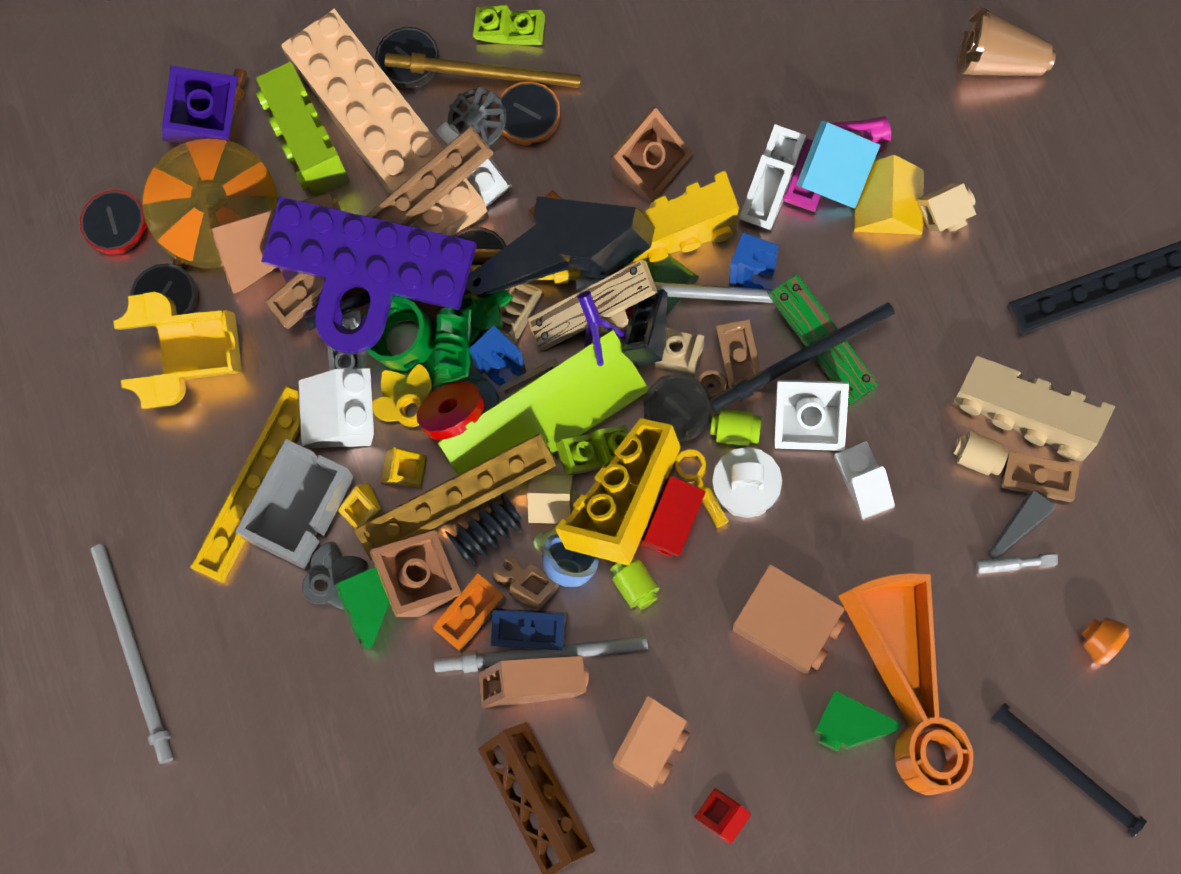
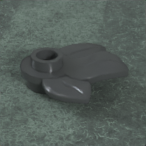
(332, 569)

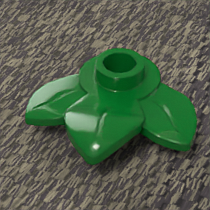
(484, 311)

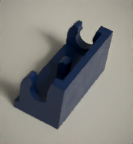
(528, 629)

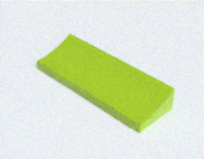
(557, 404)

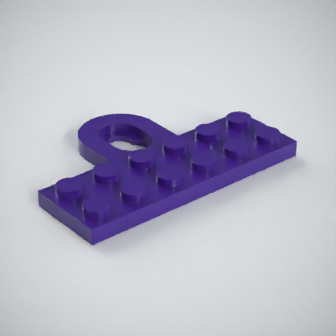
(370, 255)

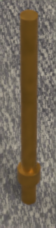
(420, 63)

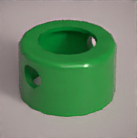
(422, 346)

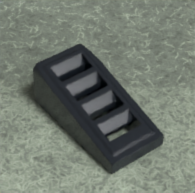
(643, 340)

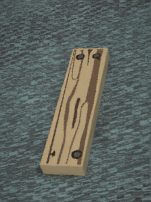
(609, 295)

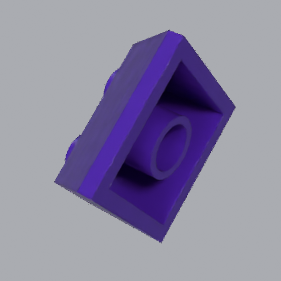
(198, 105)

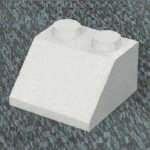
(336, 409)

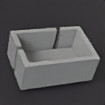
(295, 504)

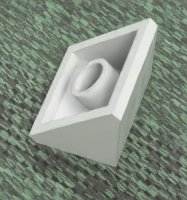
(811, 415)

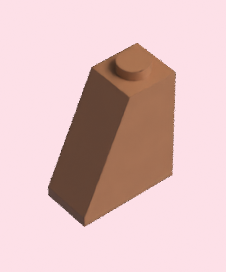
(532, 681)

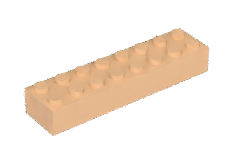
(376, 118)

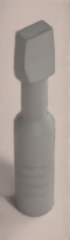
(1014, 563)

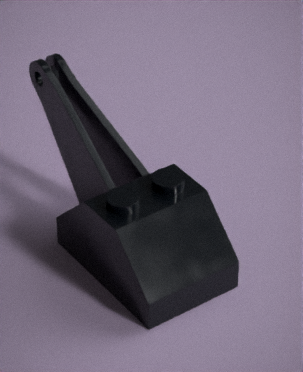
(567, 236)

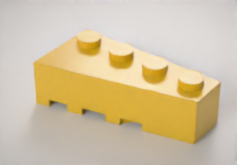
(691, 219)
(621, 501)

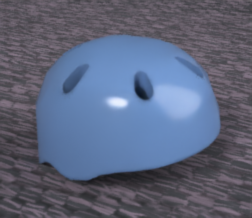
(567, 566)

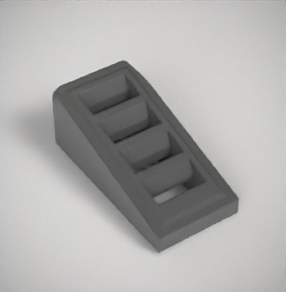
(1028, 515)

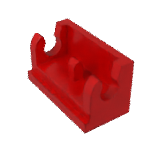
(672, 517)

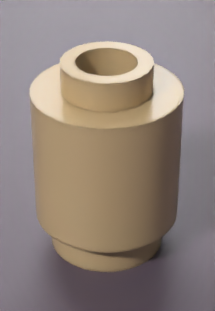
(980, 453)

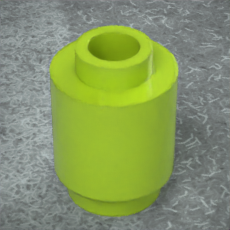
(736, 427)
(635, 583)

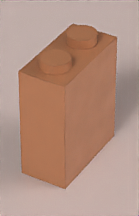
(790, 620)

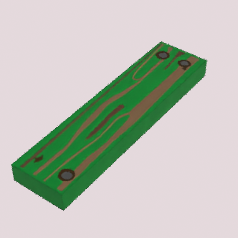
(813, 323)

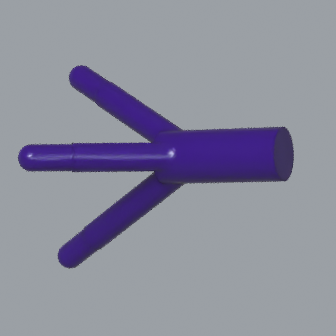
(593, 321)

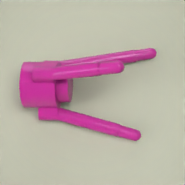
(873, 129)

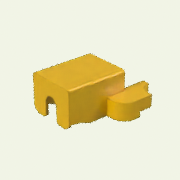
(189, 343)

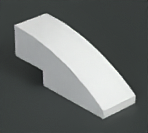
(772, 177)

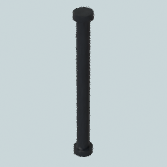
(1069, 770)

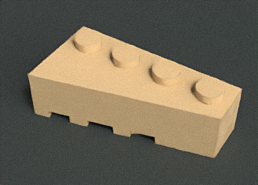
(1034, 409)

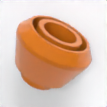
(1104, 639)

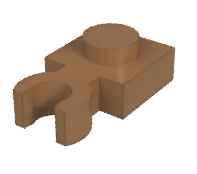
(528, 585)

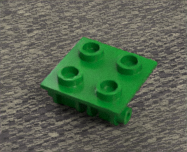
(451, 350)

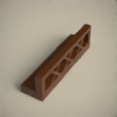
(540, 795)

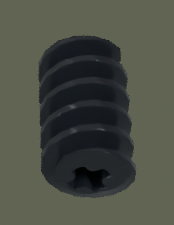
(486, 529)

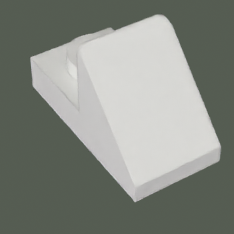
(865, 480)

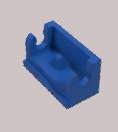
(751, 258)
(496, 352)

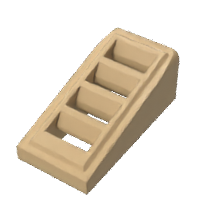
(529, 306)

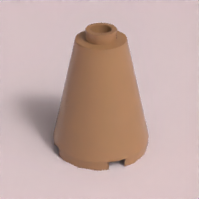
(1002, 48)

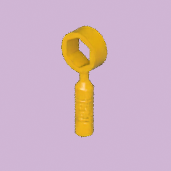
(709, 500)

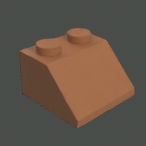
(651, 743)

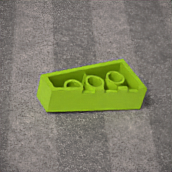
(302, 130)

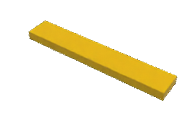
(222, 542)

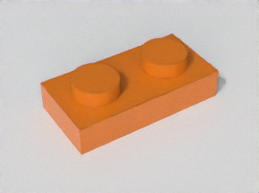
(468, 612)

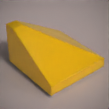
(360, 505)

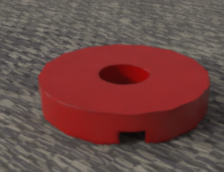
(434, 412)

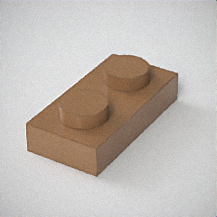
(738, 350)
(1045, 476)

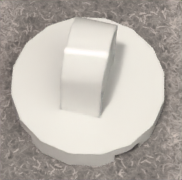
(747, 482)

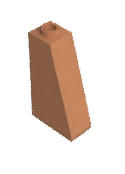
(244, 242)

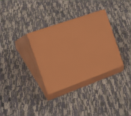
(649, 156)
(415, 575)

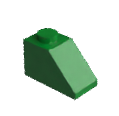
(364, 604)
(851, 723)

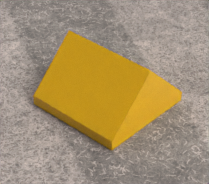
(890, 198)

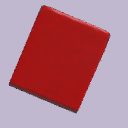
(722, 815)

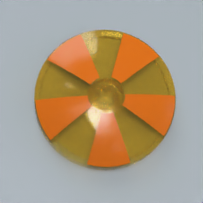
(202, 188)

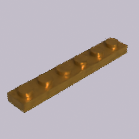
(458, 494)

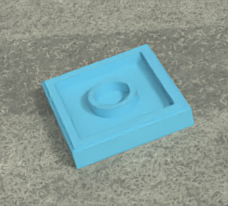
(838, 164)

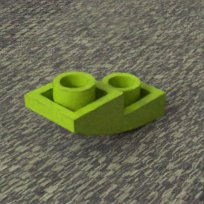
(504, 26)
(590, 451)

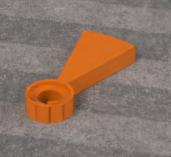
(898, 631)

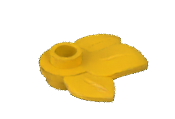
(402, 393)

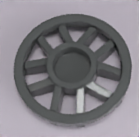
(478, 115)

